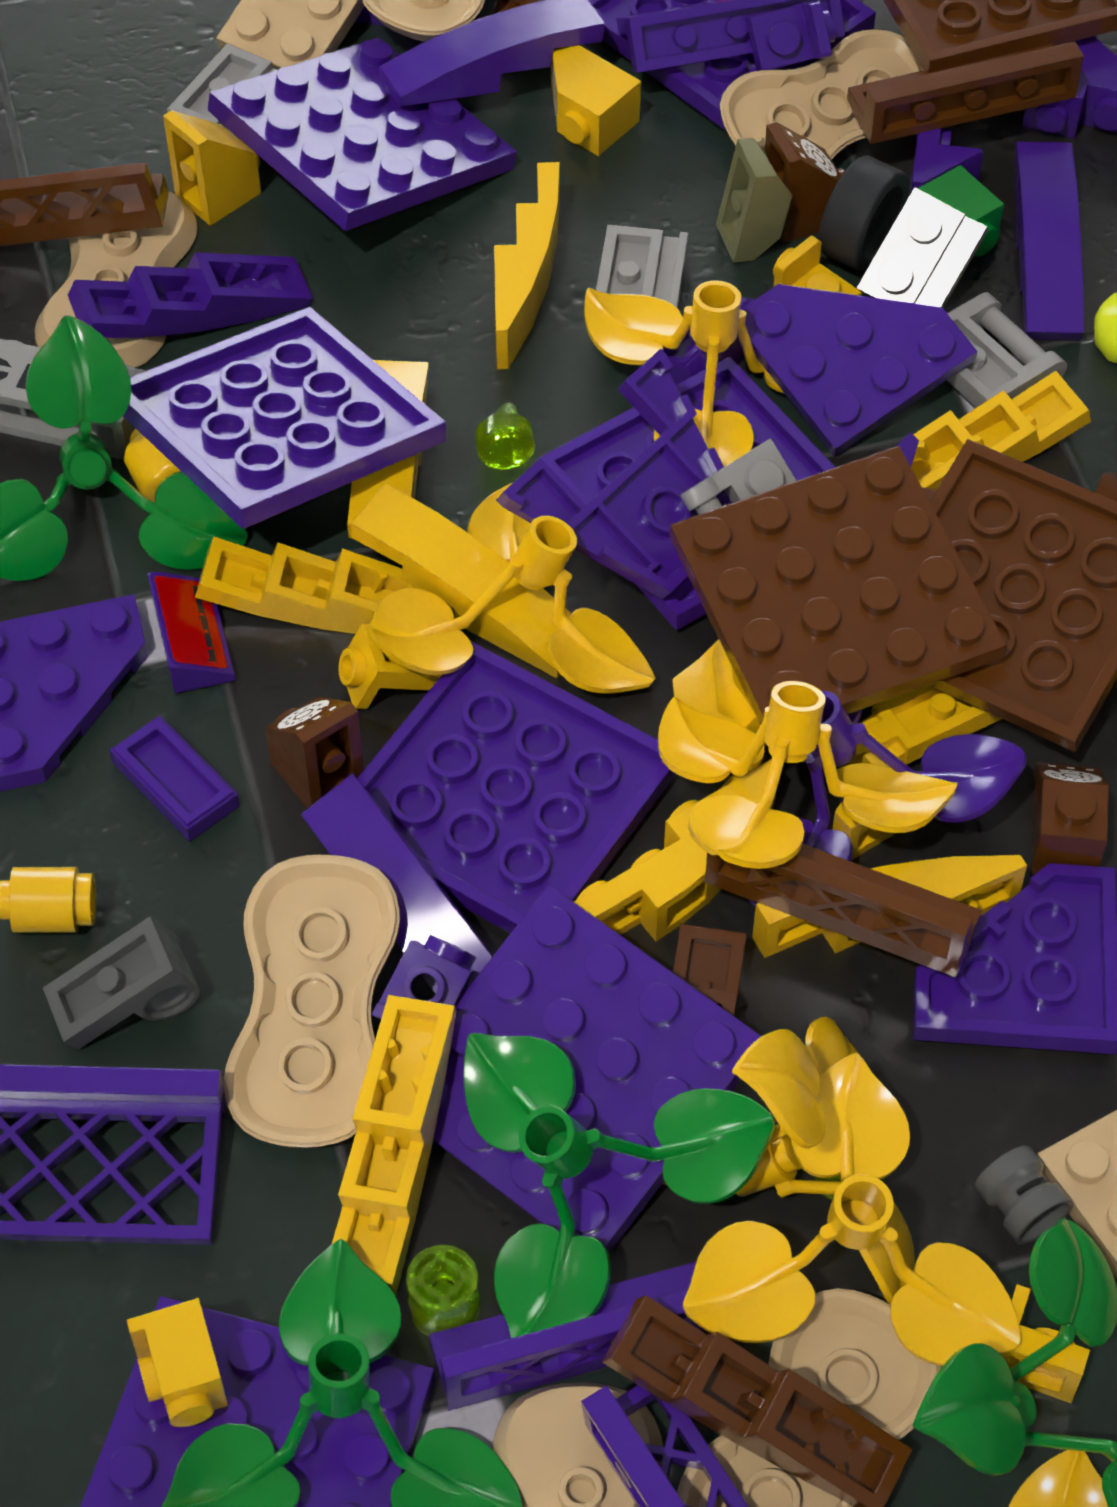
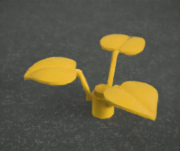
(637, 326)
(587, 650)
(760, 837)
(789, 1083)
(754, 1288)

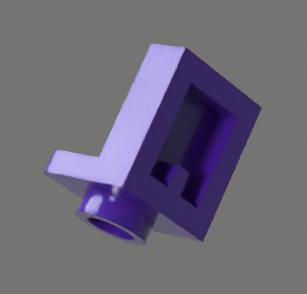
(790, 35)

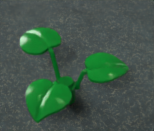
(85, 381)
(519, 1103)
(337, 1325)
(977, 1398)

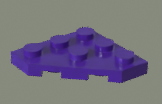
(852, 356)
(60, 680)
(1034, 970)

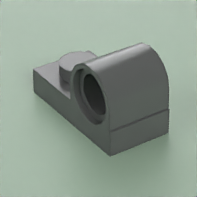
(133, 974)

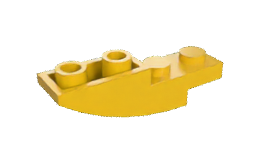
(669, 883)

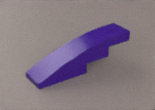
(478, 53)
(1049, 241)
(206, 295)
(356, 827)

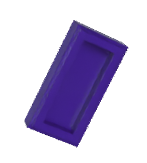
(174, 778)

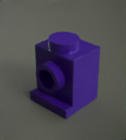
(436, 959)

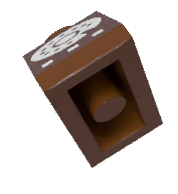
(806, 173)
(316, 747)
(1068, 816)

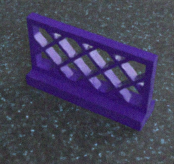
(103, 1096)

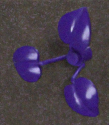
(978, 763)

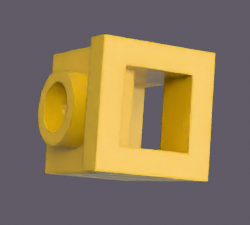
(178, 1362)

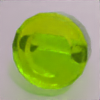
(504, 439)

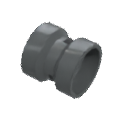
(1023, 1194)

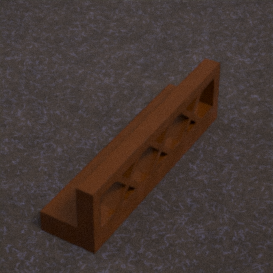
(966, 92)
(81, 203)
(858, 905)

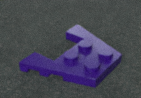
(632, 516)

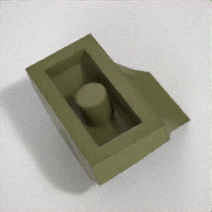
(752, 203)

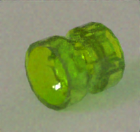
(443, 1304)

